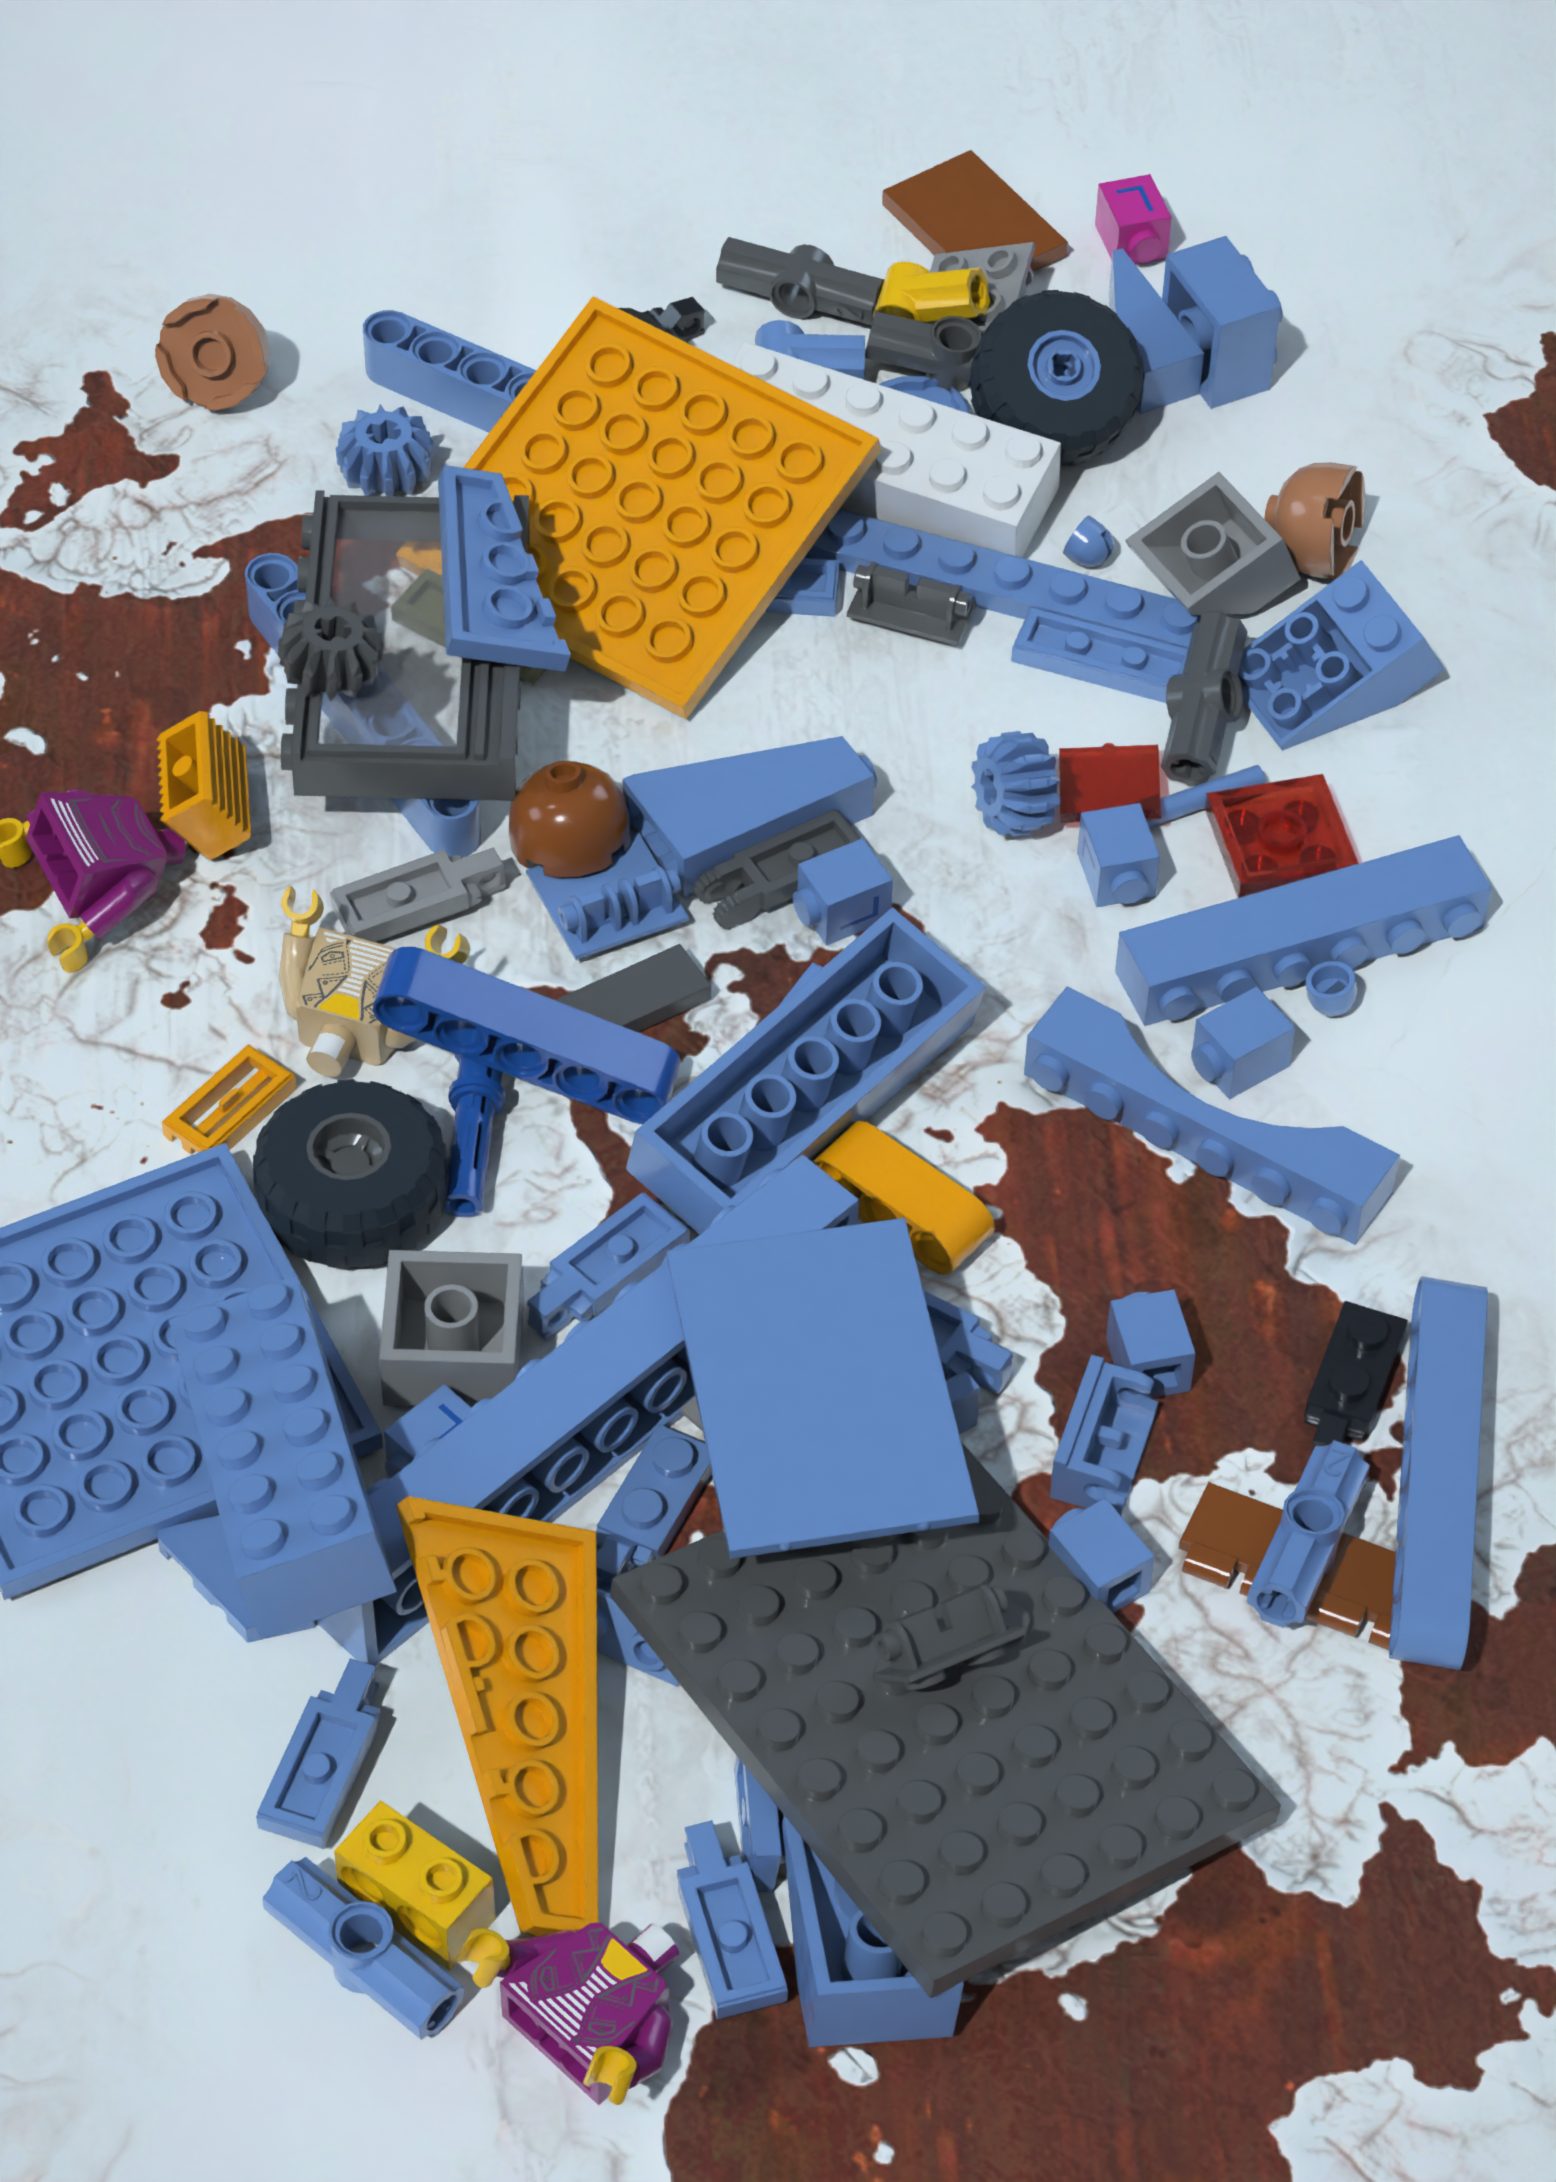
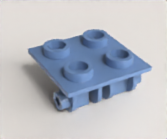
(612, 904)

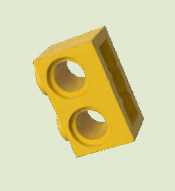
(418, 1881)

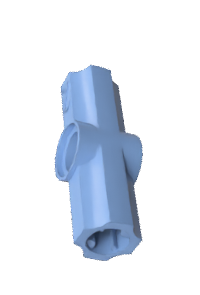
(1308, 1534)
(391, 1974)

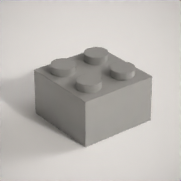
(450, 1324)

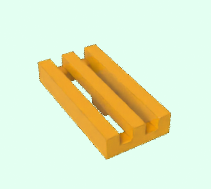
(238, 1110)

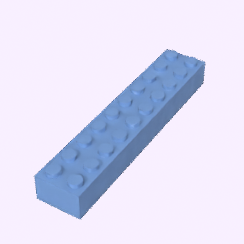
(574, 1411)

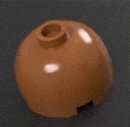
(569, 819)

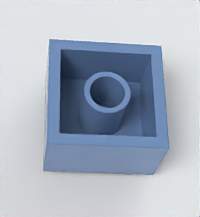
(1227, 316)

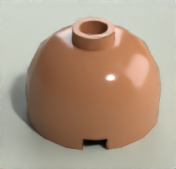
(1318, 517)

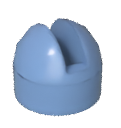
(1089, 543)
(1325, 986)

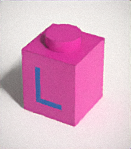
(1133, 218)

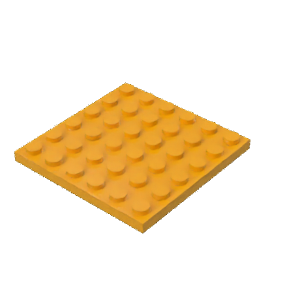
(665, 497)

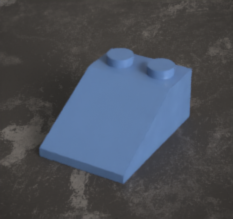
(846, 1972)

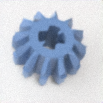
(385, 452)
(1015, 783)

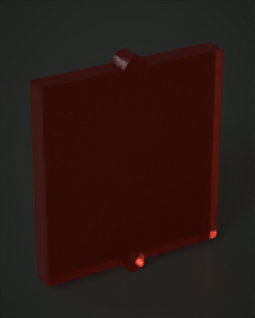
(1109, 778)

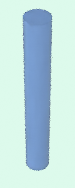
(1194, 798)

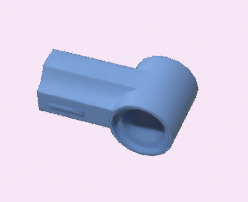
(834, 352)

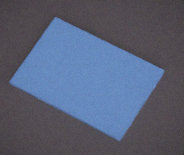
(820, 1388)

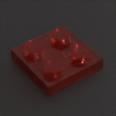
(1278, 833)

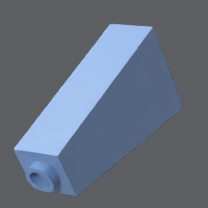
(721, 806)

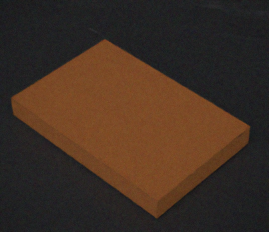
(970, 208)

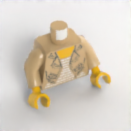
(332, 988)

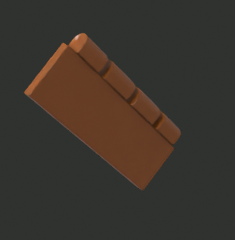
(1235, 1533)

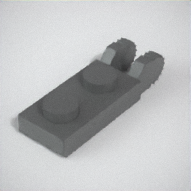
(769, 869)

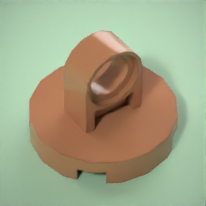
(212, 351)

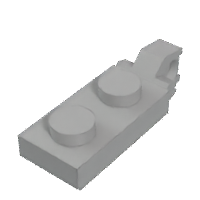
(416, 893)

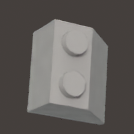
(1216, 552)

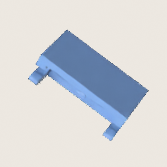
(1103, 1436)

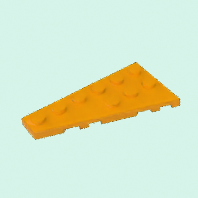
(520, 1660)

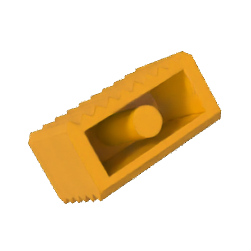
(204, 785)

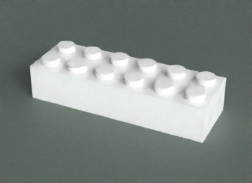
(935, 463)

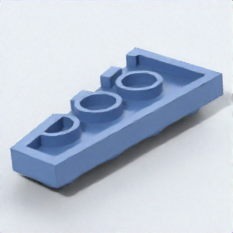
(489, 579)

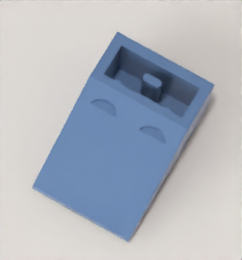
(1335, 661)

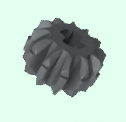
(330, 649)

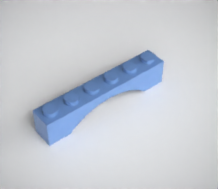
(1316, 1173)

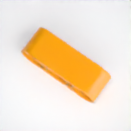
(895, 1183)

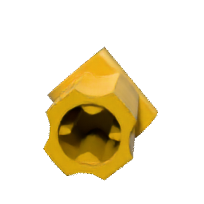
(929, 296)

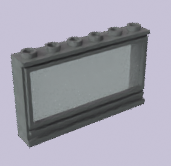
(429, 718)

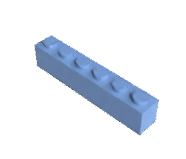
(1289, 929)

